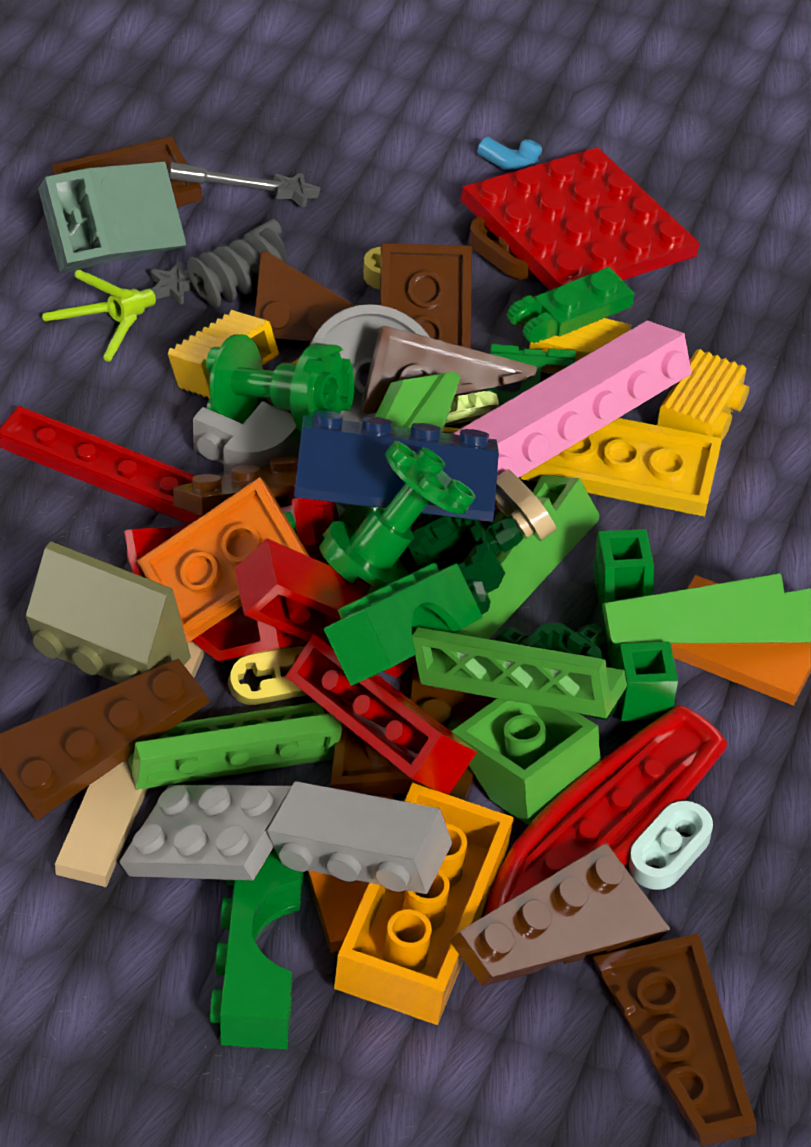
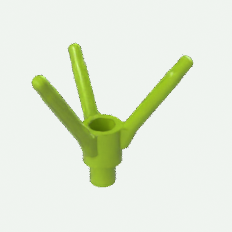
(122, 306)

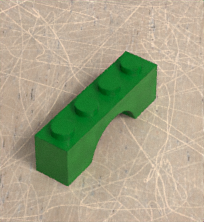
(622, 572)
(380, 626)
(255, 991)

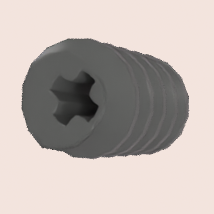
(233, 267)

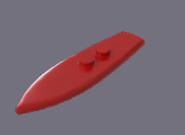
(612, 801)

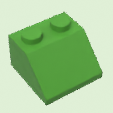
(528, 753)

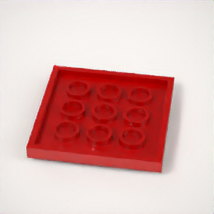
(579, 219)

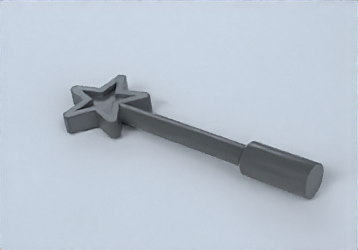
(285, 187)
(177, 282)

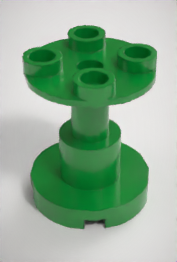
(314, 384)
(384, 535)

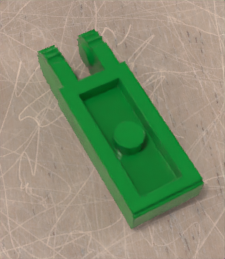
(571, 305)

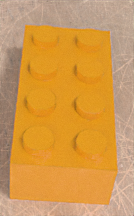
(401, 940)

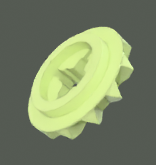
(471, 407)

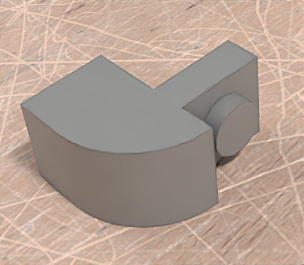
(262, 436)

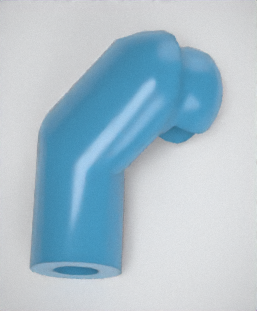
(508, 158)

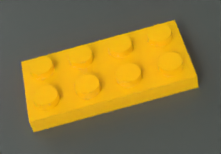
(641, 465)

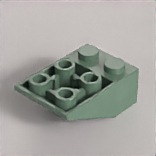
(110, 214)

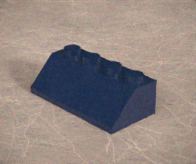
(349, 464)

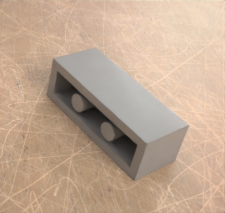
(360, 837)

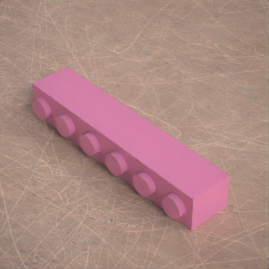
(585, 396)

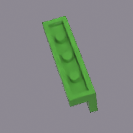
(517, 672)
(236, 745)

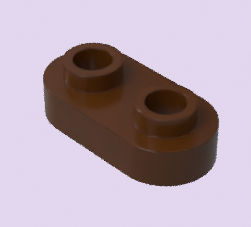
(497, 251)

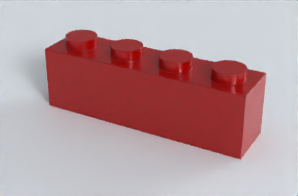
(297, 593)
(383, 718)

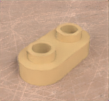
(519, 502)

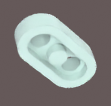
(666, 848)

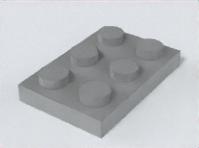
(206, 833)

